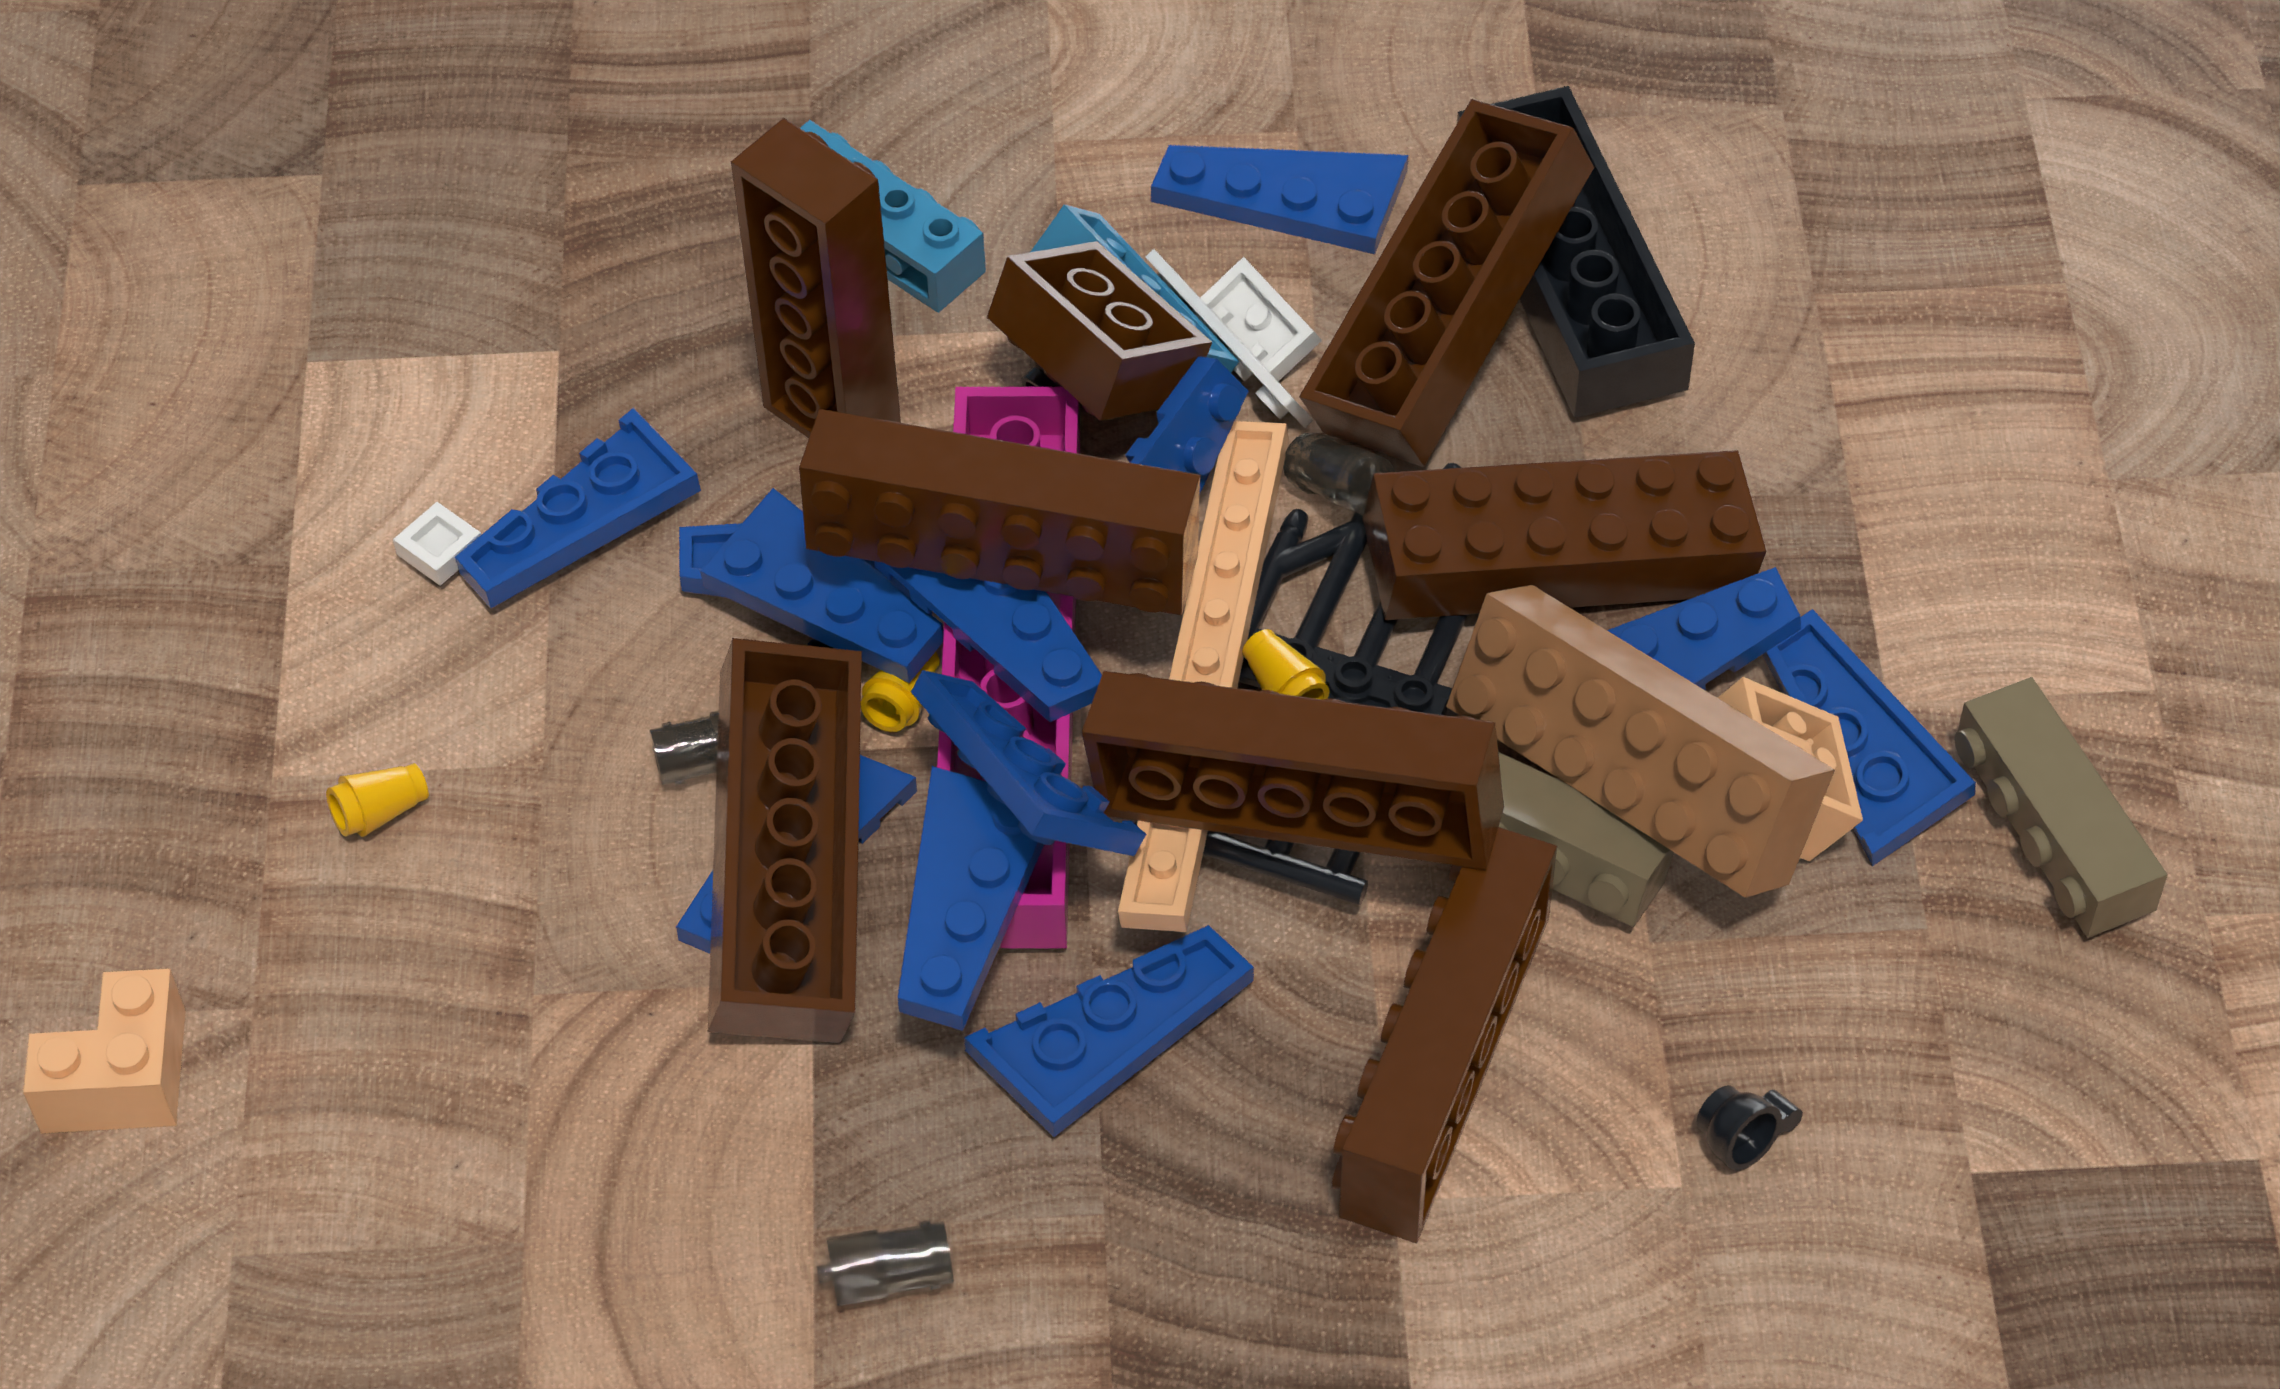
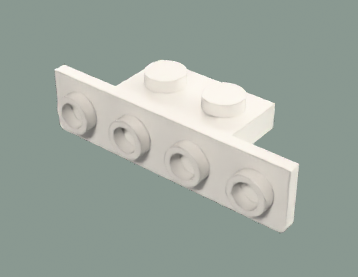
(1255, 327)

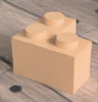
(1816, 734)
(115, 1074)

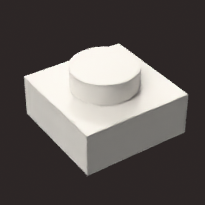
(434, 542)

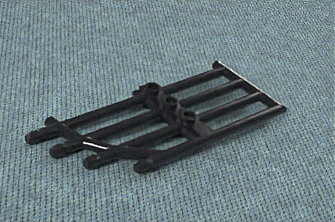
(1349, 679)

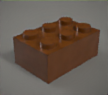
(1095, 328)

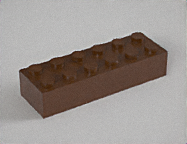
(815, 279)
(1447, 282)
(1000, 511)
(1567, 527)
(1296, 768)
(786, 842)
(1443, 1037)

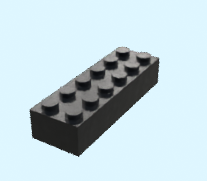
(1599, 292)

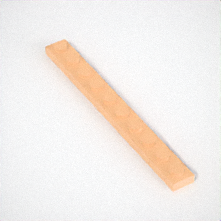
(1209, 649)

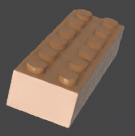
(1640, 740)

